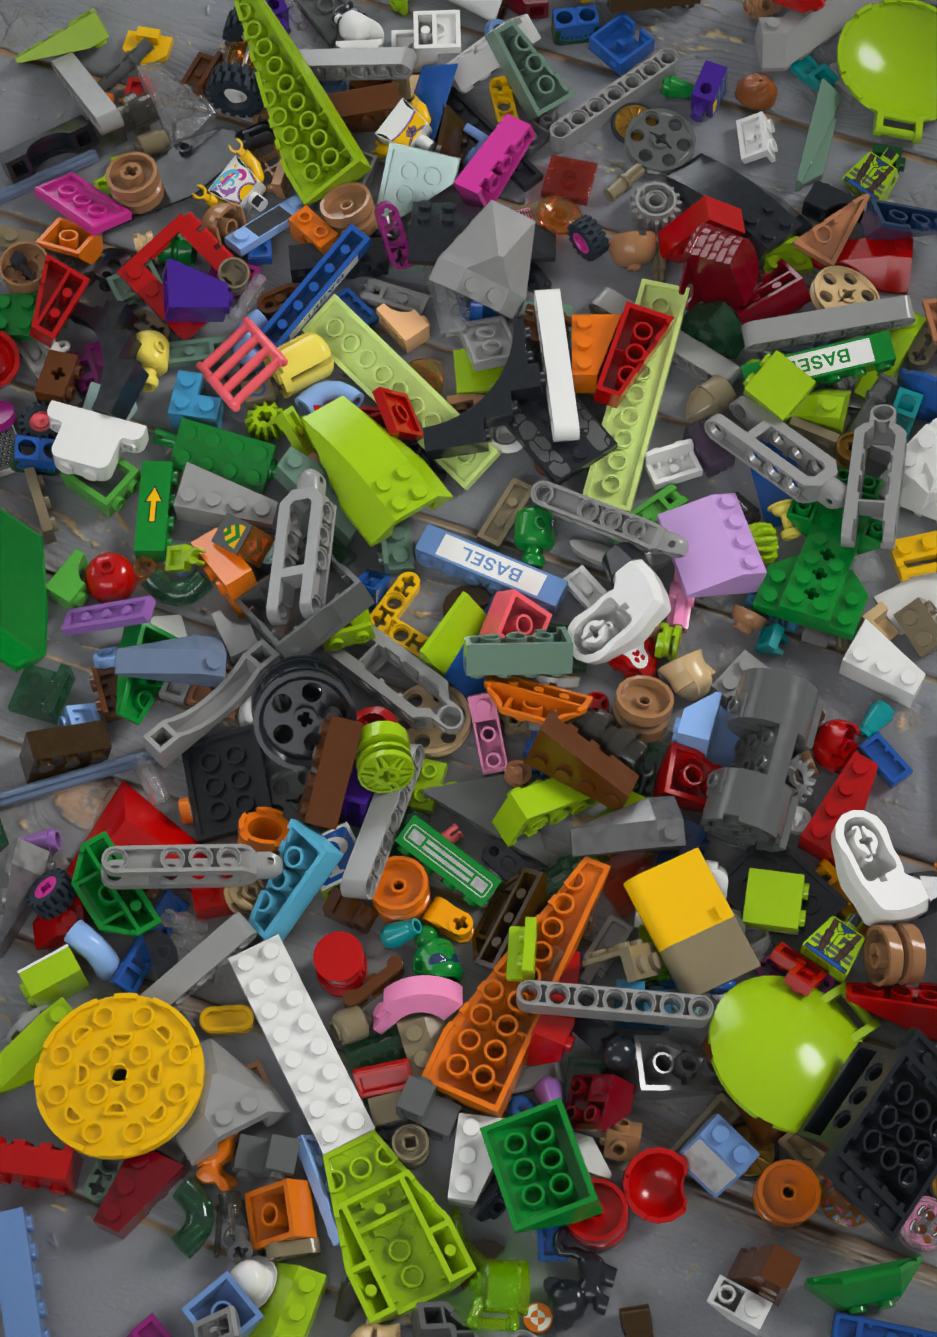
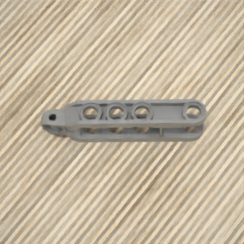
(766, 427)
(878, 431)
(609, 521)
(312, 575)
(445, 716)
(145, 866)

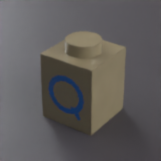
(266, 392)
(384, 1111)

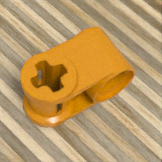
(447, 918)

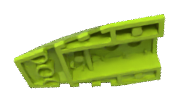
(370, 471)
(391, 1231)

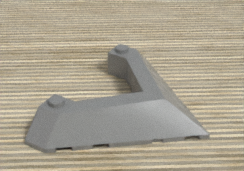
(796, 34)

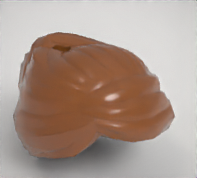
(756, 91)

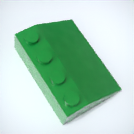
(541, 1168)

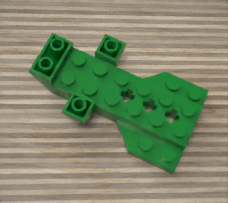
(819, 583)

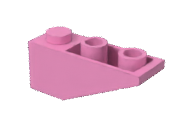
(487, 733)

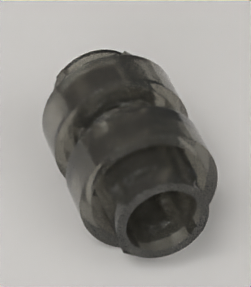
(137, 114)
(620, 743)

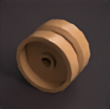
(135, 182)
(349, 205)
(644, 705)
(894, 954)

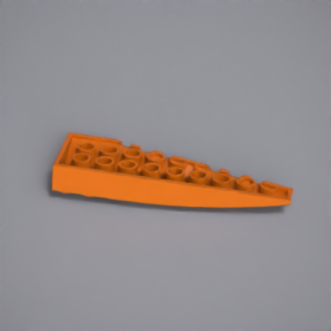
(490, 1037)

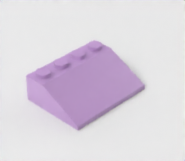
(720, 548)

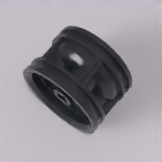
(289, 677)

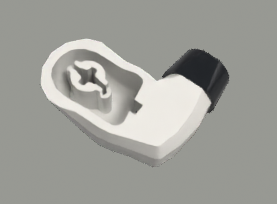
(622, 615)
(874, 874)

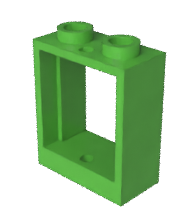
(116, 499)

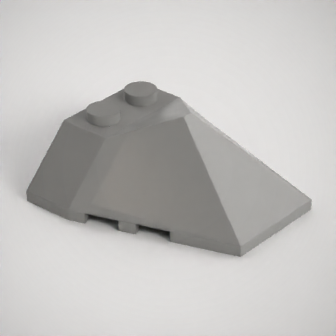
(490, 260)
(228, 1103)

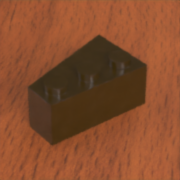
(63, 749)

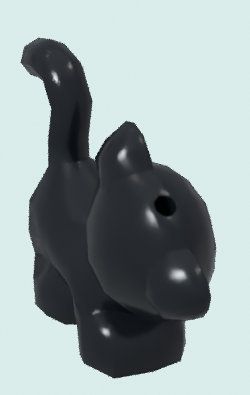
(570, 1298)

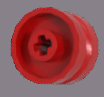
(611, 1226)

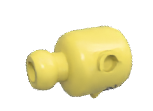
(153, 356)

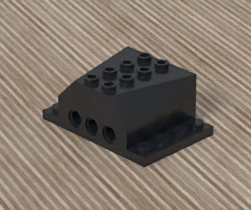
(880, 1130)

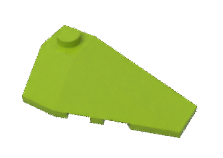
(902, 342)
(824, 408)

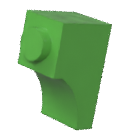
(67, 585)

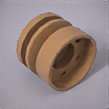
(16, 280)

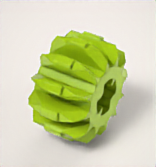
(262, 422)
(765, 540)

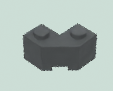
(431, 1112)
(265, 1158)
(439, 1320)

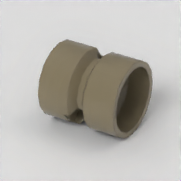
(235, 273)
(411, 1146)

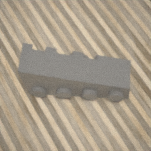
(208, 497)

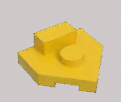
(161, 43)

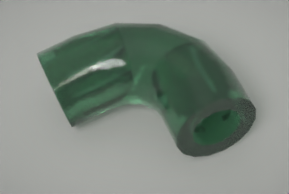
(177, 592)
(198, 1216)

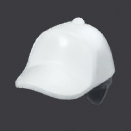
(355, 24)

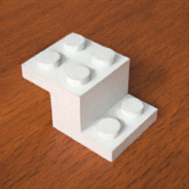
(432, 35)

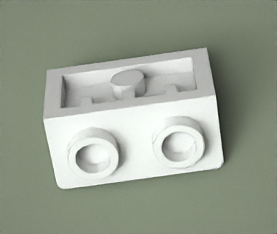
(756, 138)

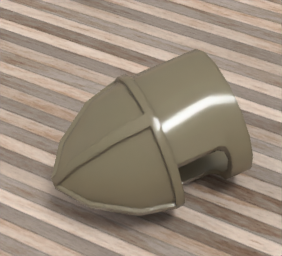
(709, 399)

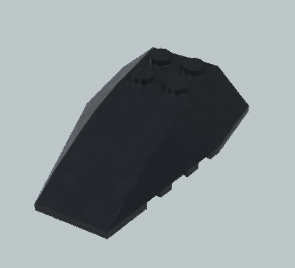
(766, 217)
(438, 224)

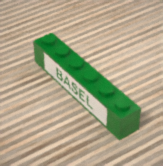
(840, 359)

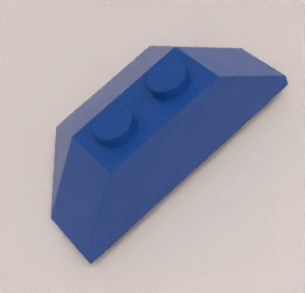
(925, 385)

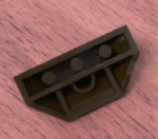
(450, 135)
(513, 901)

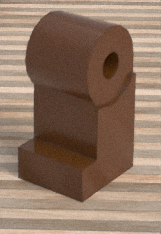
(349, 911)

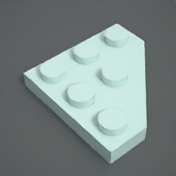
(415, 176)

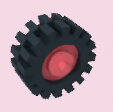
(36, 422)

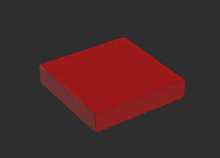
(398, 414)

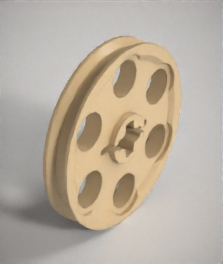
(840, 288)
(437, 747)

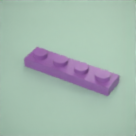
(108, 615)

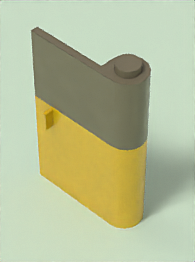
(691, 924)

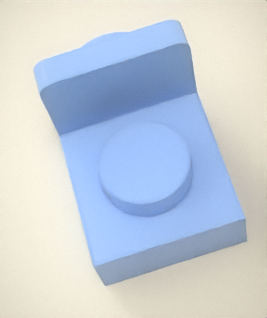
(78, 714)

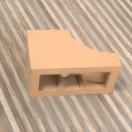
(406, 328)

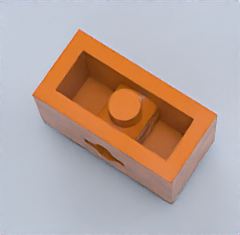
(309, 228)

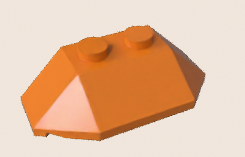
(533, 700)

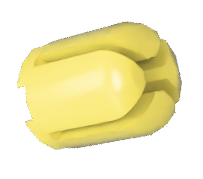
(307, 363)

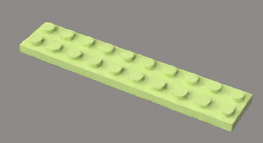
(375, 364)
(631, 425)

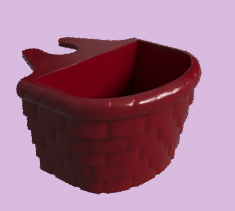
(718, 267)

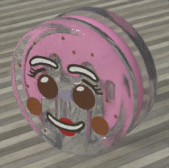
(920, 1229)

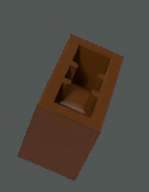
(58, 378)

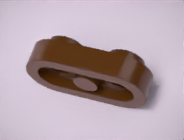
(275, 299)

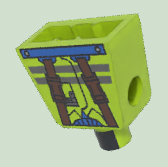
(873, 175)
(835, 945)

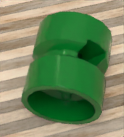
(180, 251)

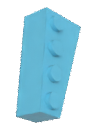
(306, 866)

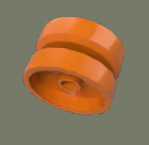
(402, 890)
(798, 1182)

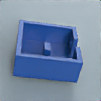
(616, 45)

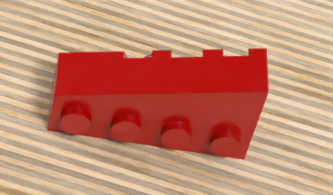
(633, 346)
(846, 794)
(39, 1166)

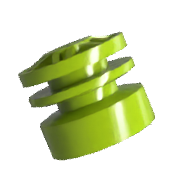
(384, 757)

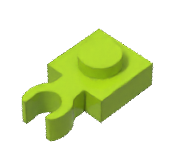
(181, 557)

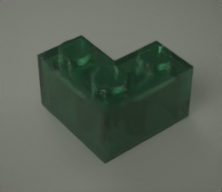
(715, 325)

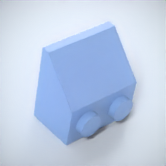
(698, 723)

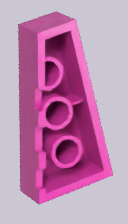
(494, 162)

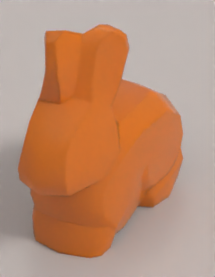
(212, 1170)

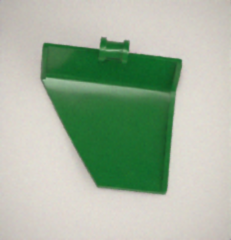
(21, 595)

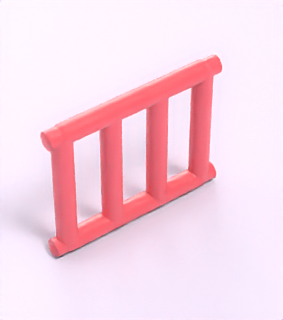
(256, 338)

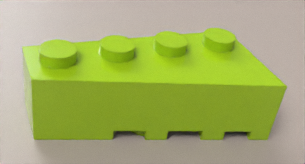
(537, 805)

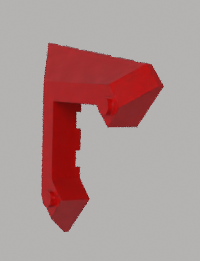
(131, 821)

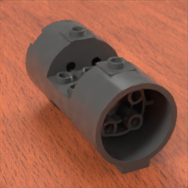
(773, 718)

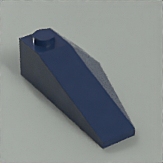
(897, 221)

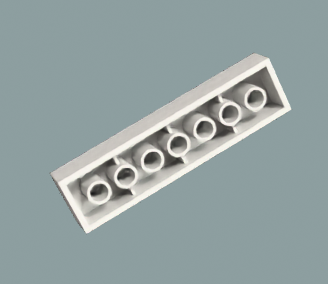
(301, 1044)

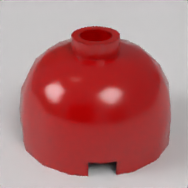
(110, 578)
(835, 744)

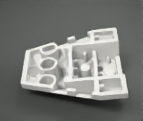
(920, 474)

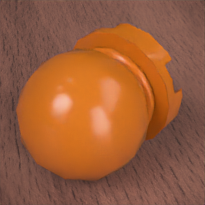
(263, 829)

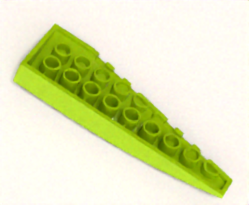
(307, 128)

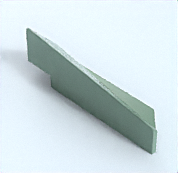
(819, 135)

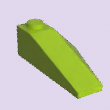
(80, 34)
(22, 1053)

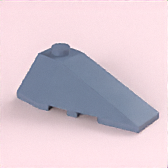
(181, 660)

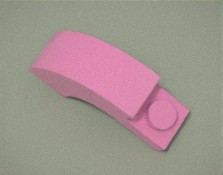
(415, 995)

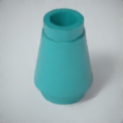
(876, 718)
(400, 932)

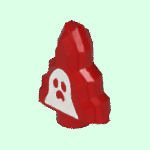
(637, 661)

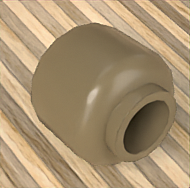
(350, 1025)

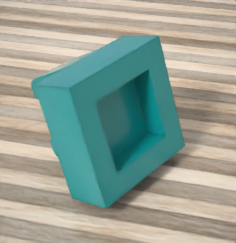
(770, 639)

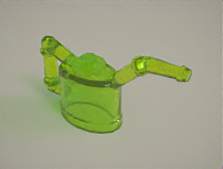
(498, 1287)

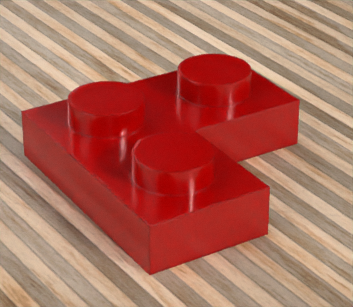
(803, 973)

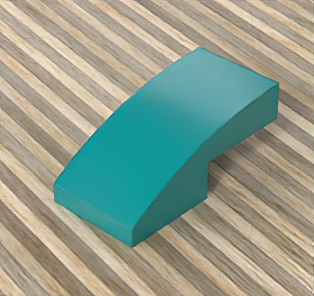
(811, 72)
(906, 406)

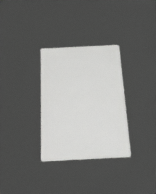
(905, 592)

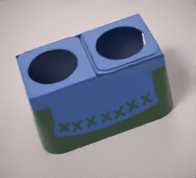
(572, 33)
(19, 462)

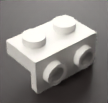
(672, 464)

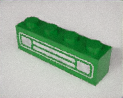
(448, 861)

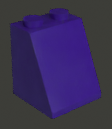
(193, 295)

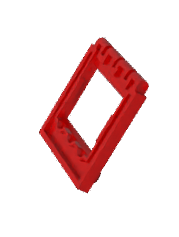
(150, 288)

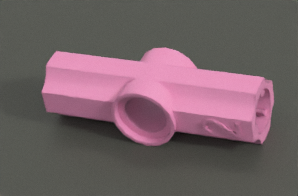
(680, 605)

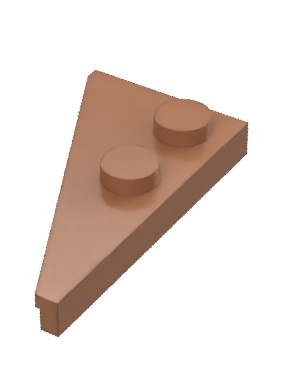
(829, 237)

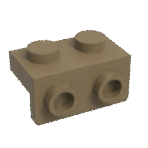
(920, 625)

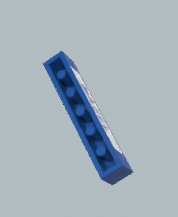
(317, 286)

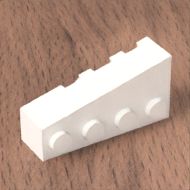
(478, 59)

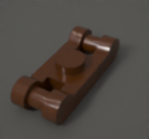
(375, 984)

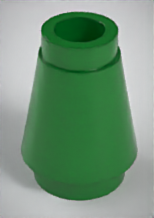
(676, 88)

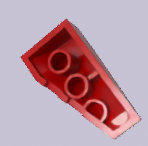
(880, 261)
(899, 1004)

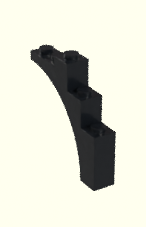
(122, 373)
(471, 430)

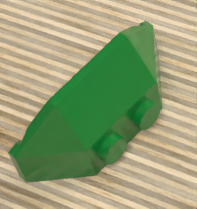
(110, 909)
(865, 1286)

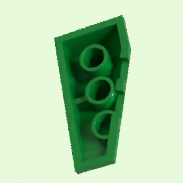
(137, 694)

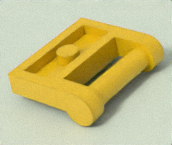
(915, 550)

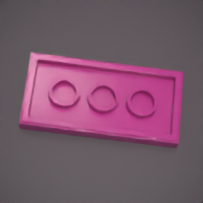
(82, 203)

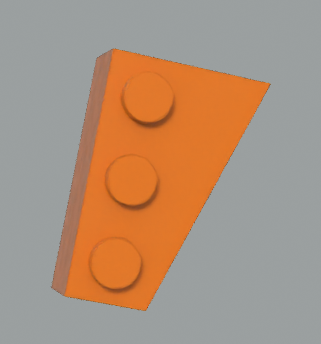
(590, 347)
(226, 570)

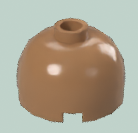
(223, 220)
(632, 250)

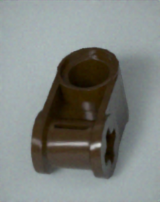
(636, 1321)

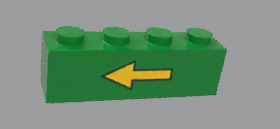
(155, 510)

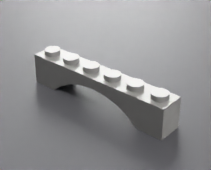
(180, 732)

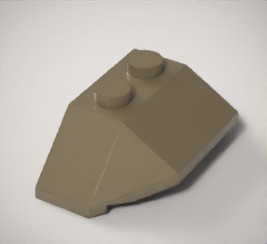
(419, 1037)

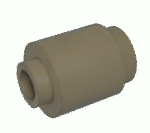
(152, 142)

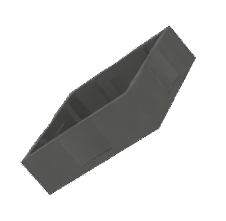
(344, 602)

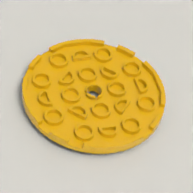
(121, 1116)

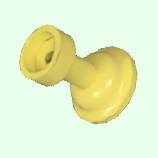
(780, 510)

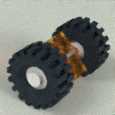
(234, 82)

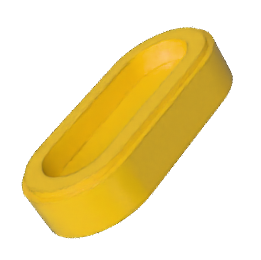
(226, 1020)

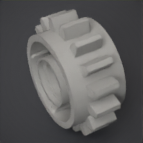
(655, 205)

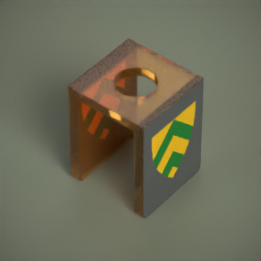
(243, 539)

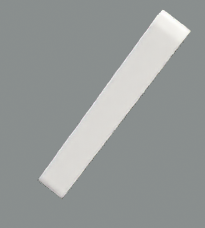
(556, 365)

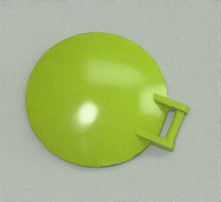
(892, 64)
(782, 1047)

